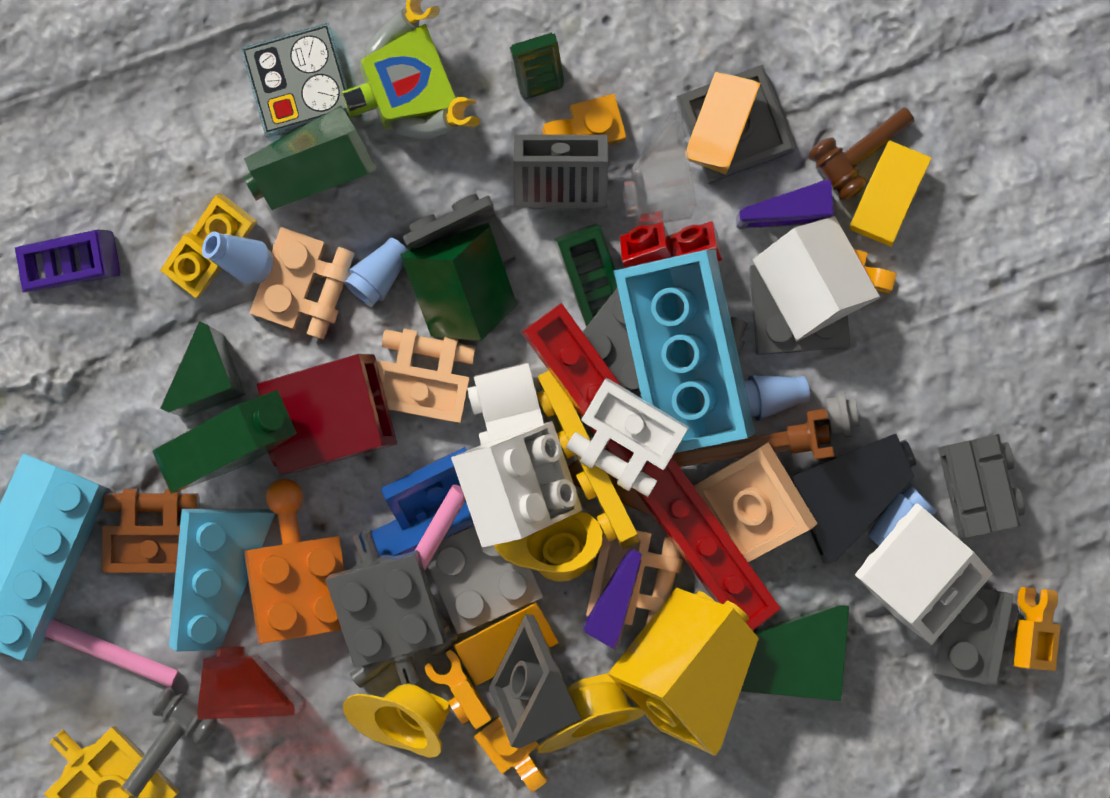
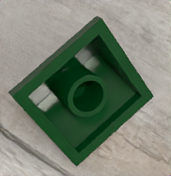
(461, 284)
(204, 375)

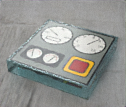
(295, 78)

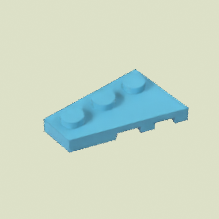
(212, 573)

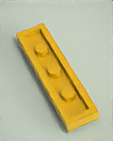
(593, 481)

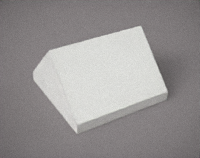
(815, 277)

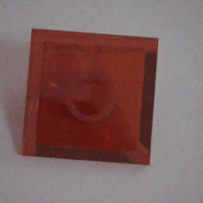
(244, 687)

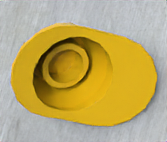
(559, 550)
(600, 706)
(402, 718)

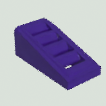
(790, 209)
(96, 254)
(611, 608)

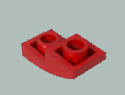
(654, 243)

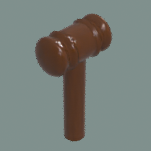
(841, 165)

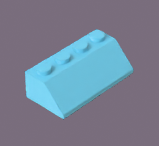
(686, 346)
(42, 536)

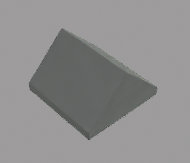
(531, 688)

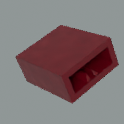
(335, 411)

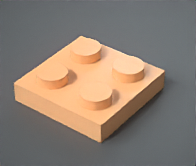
(756, 503)

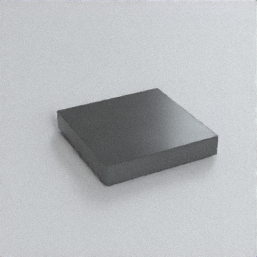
(764, 133)

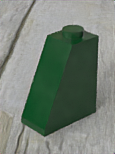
(308, 161)
(225, 442)
(801, 656)

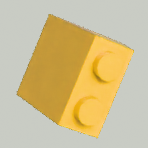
(689, 667)

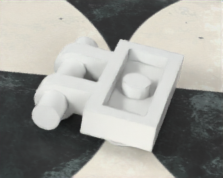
(633, 424)

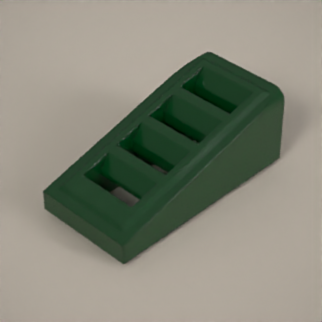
(537, 66)
(601, 251)

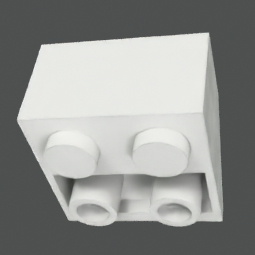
(517, 485)
(923, 574)

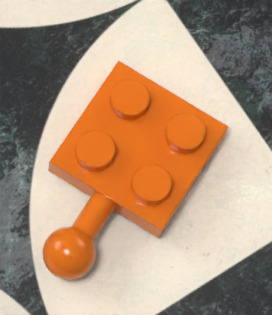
(289, 578)

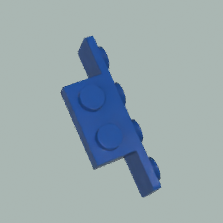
(414, 504)

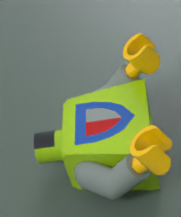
(408, 80)

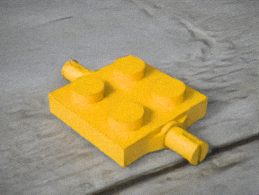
(103, 769)

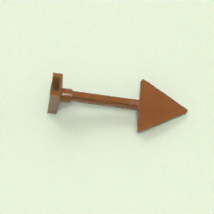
(797, 439)

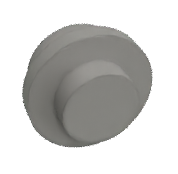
(842, 414)

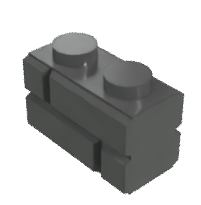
(981, 486)

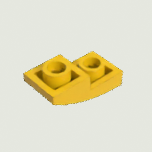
(890, 193)
(186, 262)

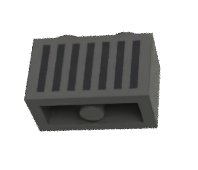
(560, 171)

